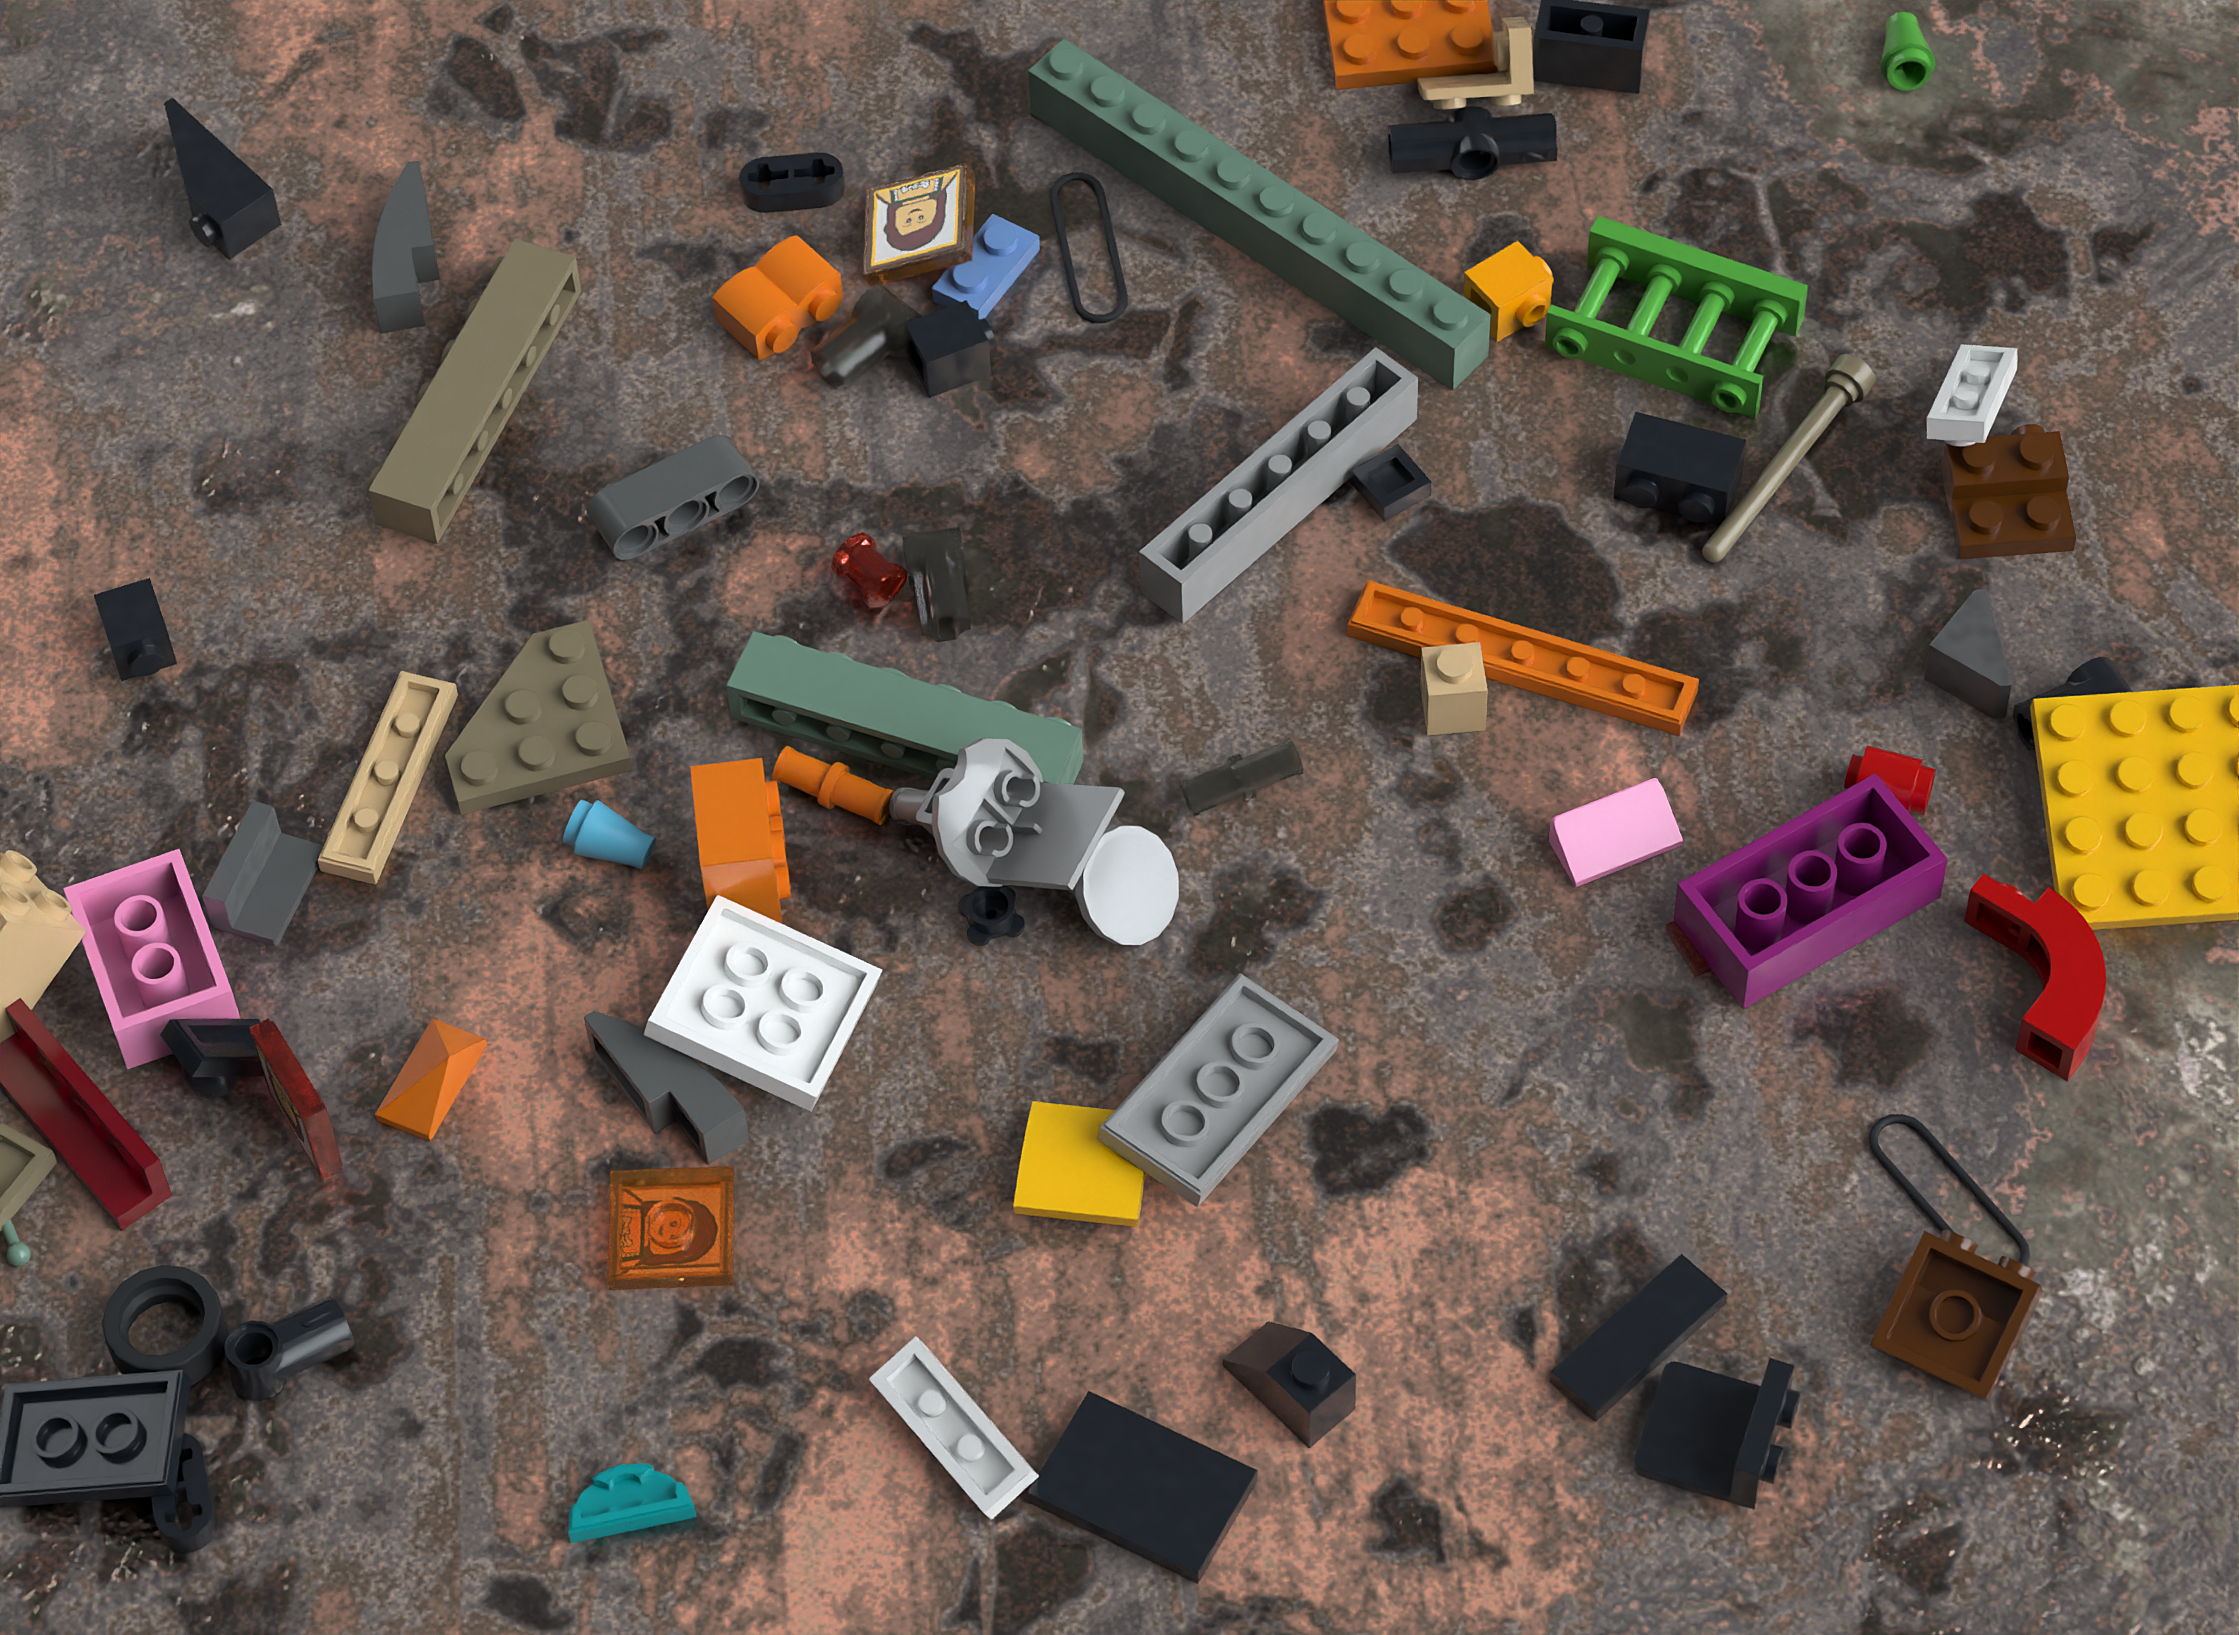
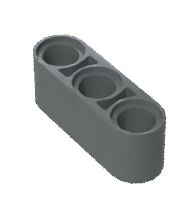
(672, 497)

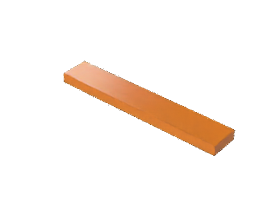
(1528, 657)

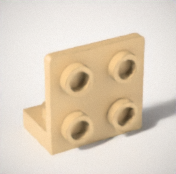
(1510, 53)

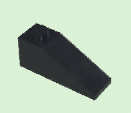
(225, 196)

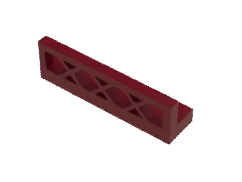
(79, 1121)

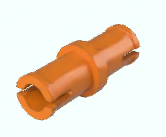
(833, 785)

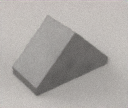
(1970, 658)

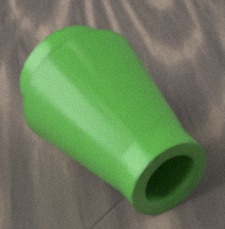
(1906, 55)

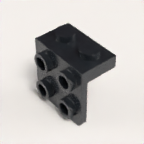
(1717, 1431)

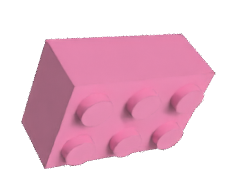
(150, 953)

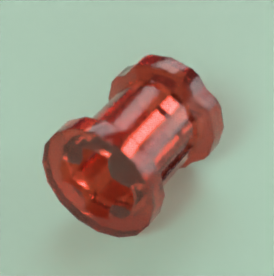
(869, 570)

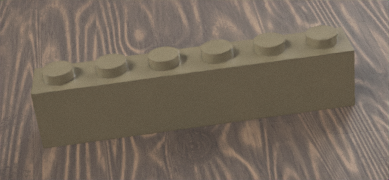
(474, 390)

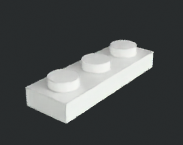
(1971, 394)
(953, 1427)

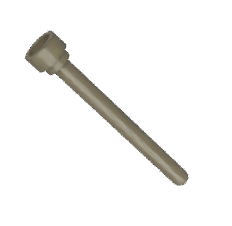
(1845, 384)

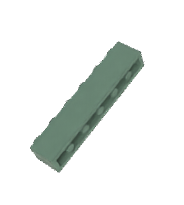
(885, 712)

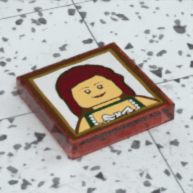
(296, 1098)

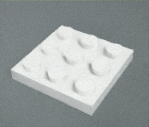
(763, 1002)

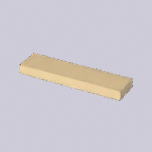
(387, 778)

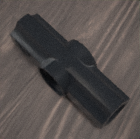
(1472, 143)

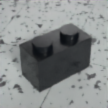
(1590, 45)
(1679, 469)

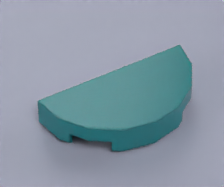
(628, 1500)

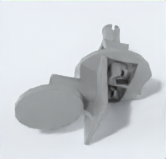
(1009, 828)

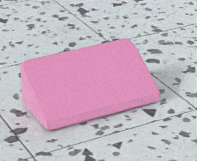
(1614, 832)

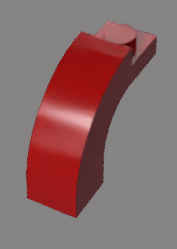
(2067, 960)

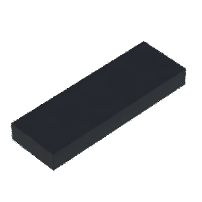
(1638, 1337)

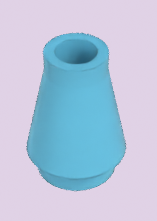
(605, 835)

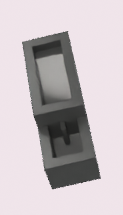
(403, 253)
(668, 1086)

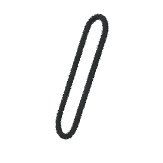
(1066, 252)
(1954, 1166)

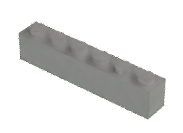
(1278, 485)

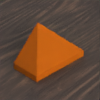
(431, 1079)

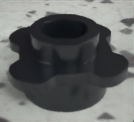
(986, 901)

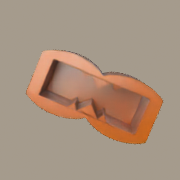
(778, 297)

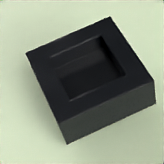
(1391, 482)

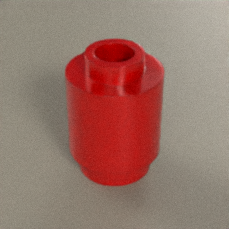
(1899, 772)

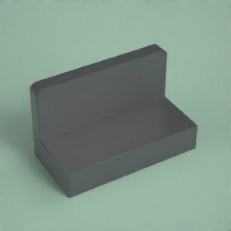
(260, 878)

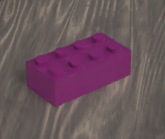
(1809, 890)

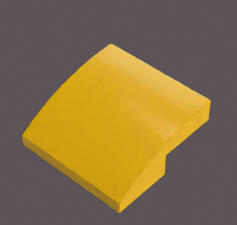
(1072, 1172)

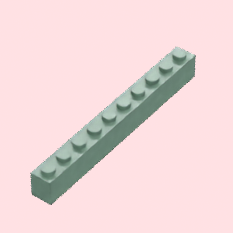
(1260, 214)

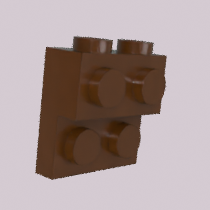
(2009, 495)
(1958, 1313)

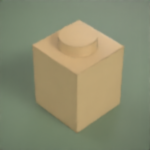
(1453, 688)

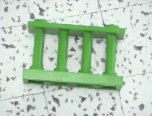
(1690, 274)

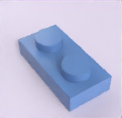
(998, 259)

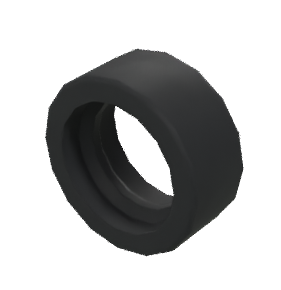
(155, 1287)

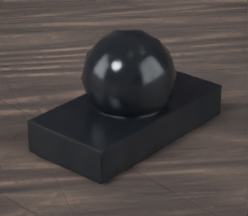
(213, 1053)

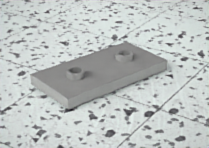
(1218, 1090)

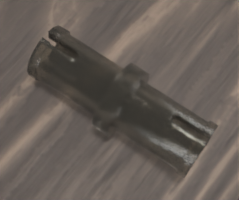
(1241, 777)

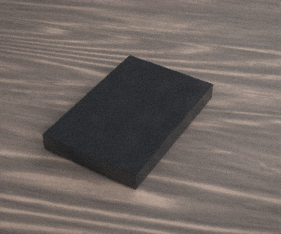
(92, 1438)
(1143, 1486)

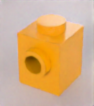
(1511, 289)

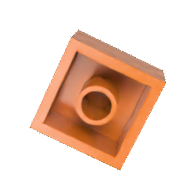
(741, 836)

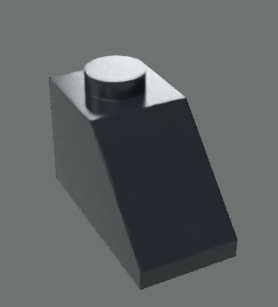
(1295, 1379)

